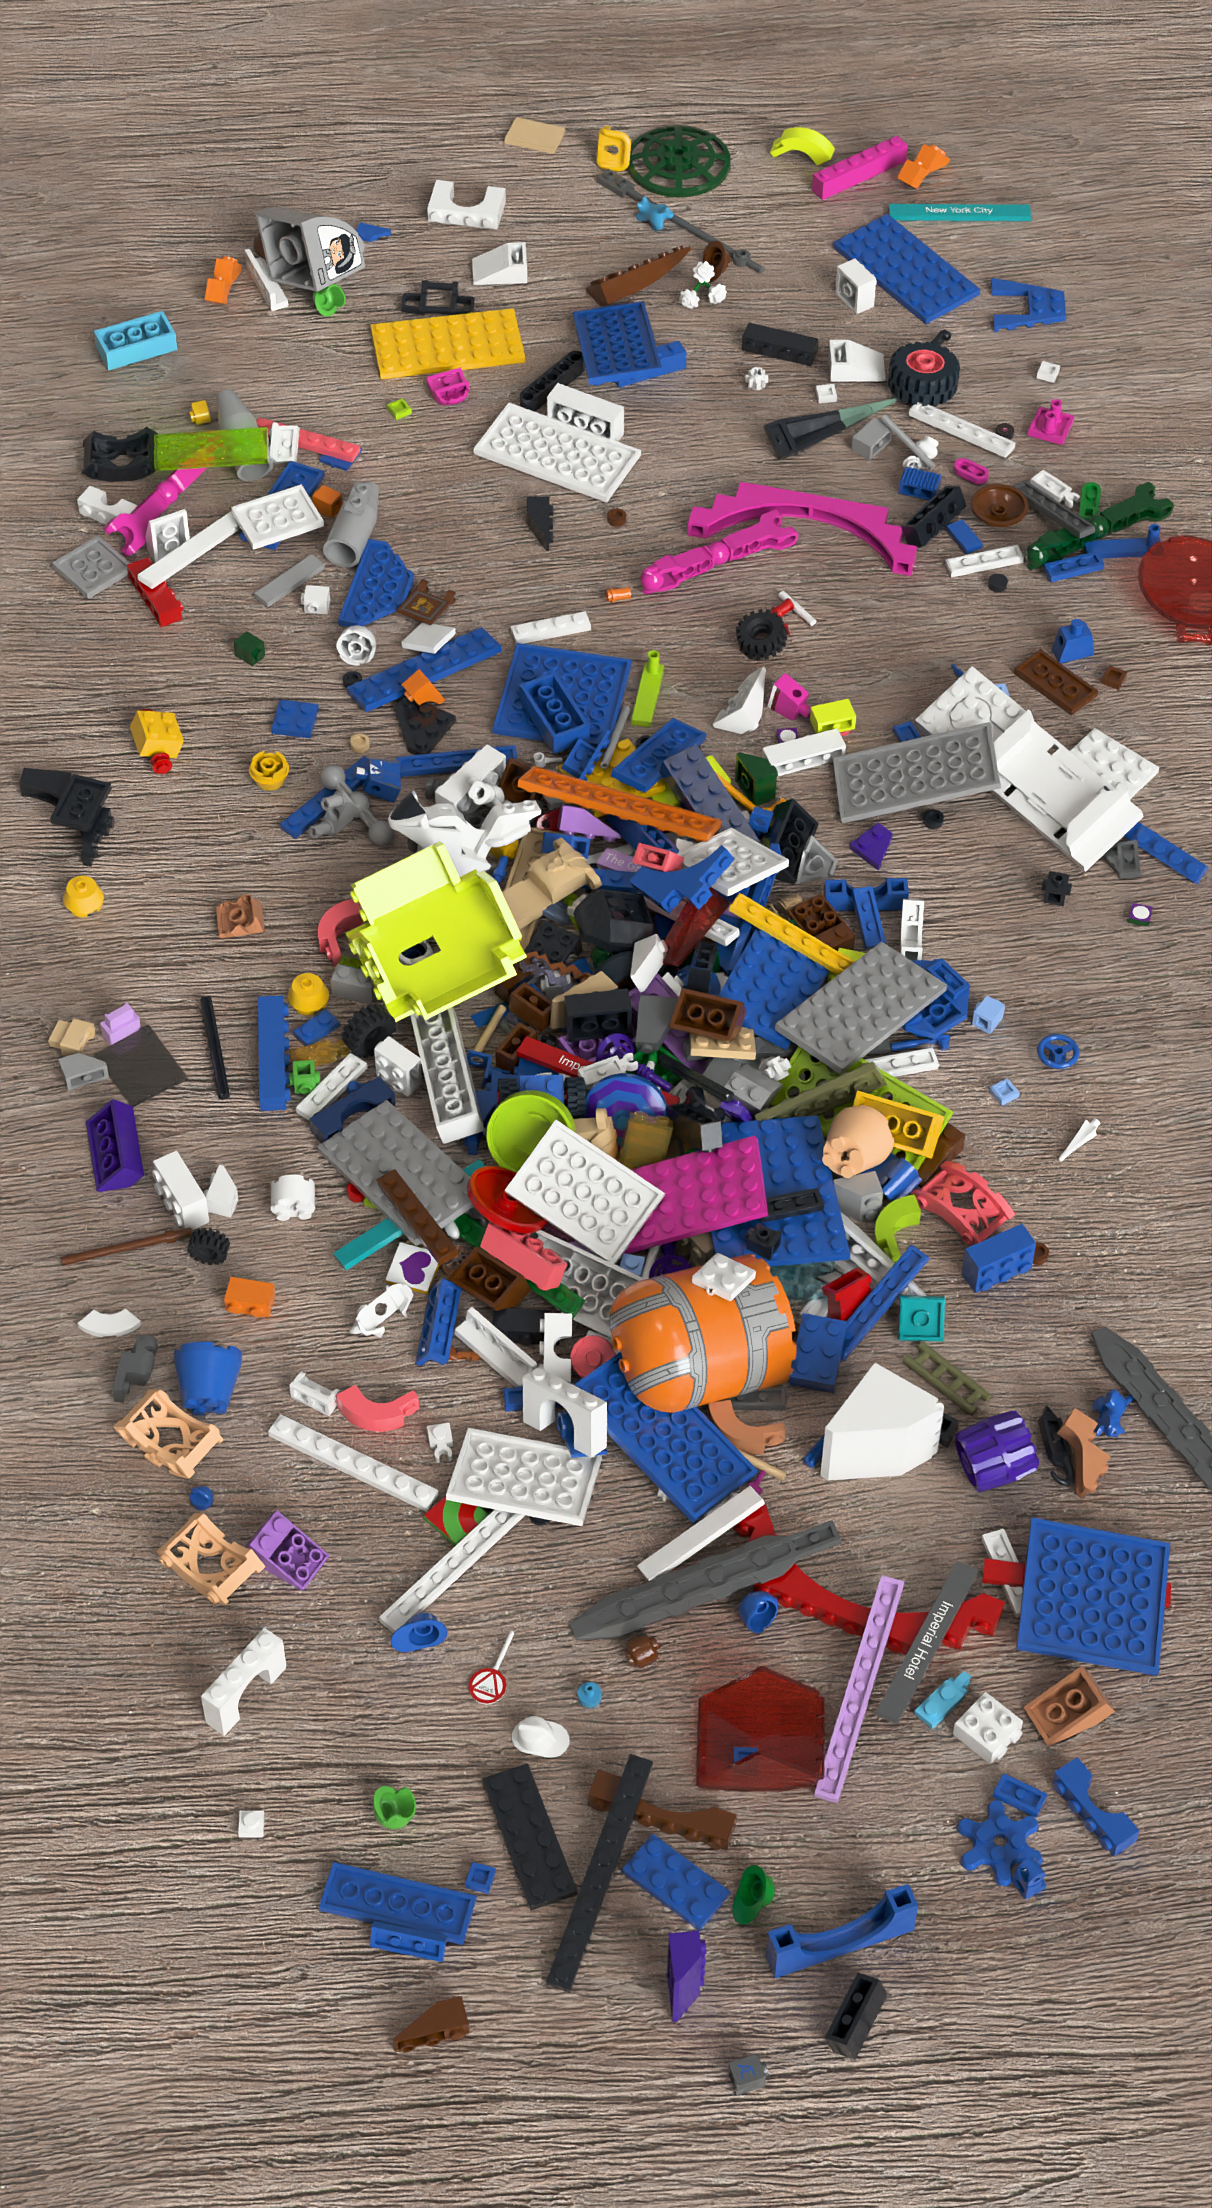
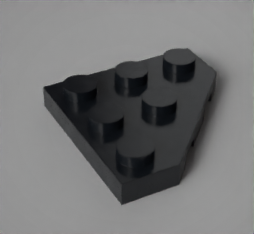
(422, 725)

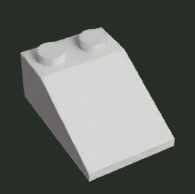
(166, 534)

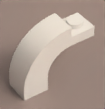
(911, 929)

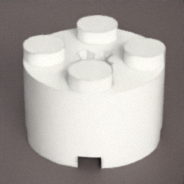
(292, 1197)

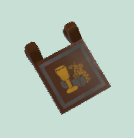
(425, 606)

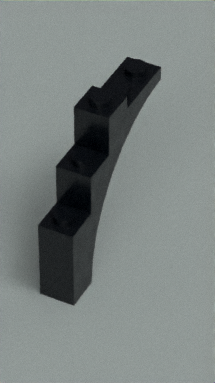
(49, 787)

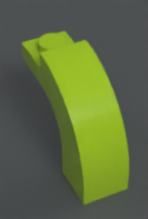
(895, 1216)

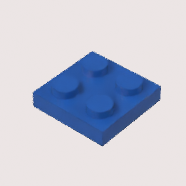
(295, 718)

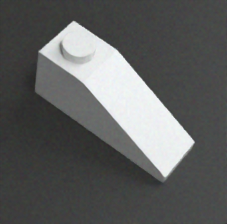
(647, 960)

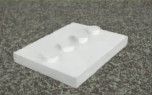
(277, 516)

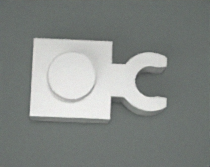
(440, 1439)

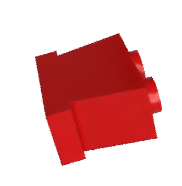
(847, 1293)

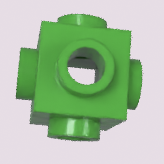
(304, 1076)

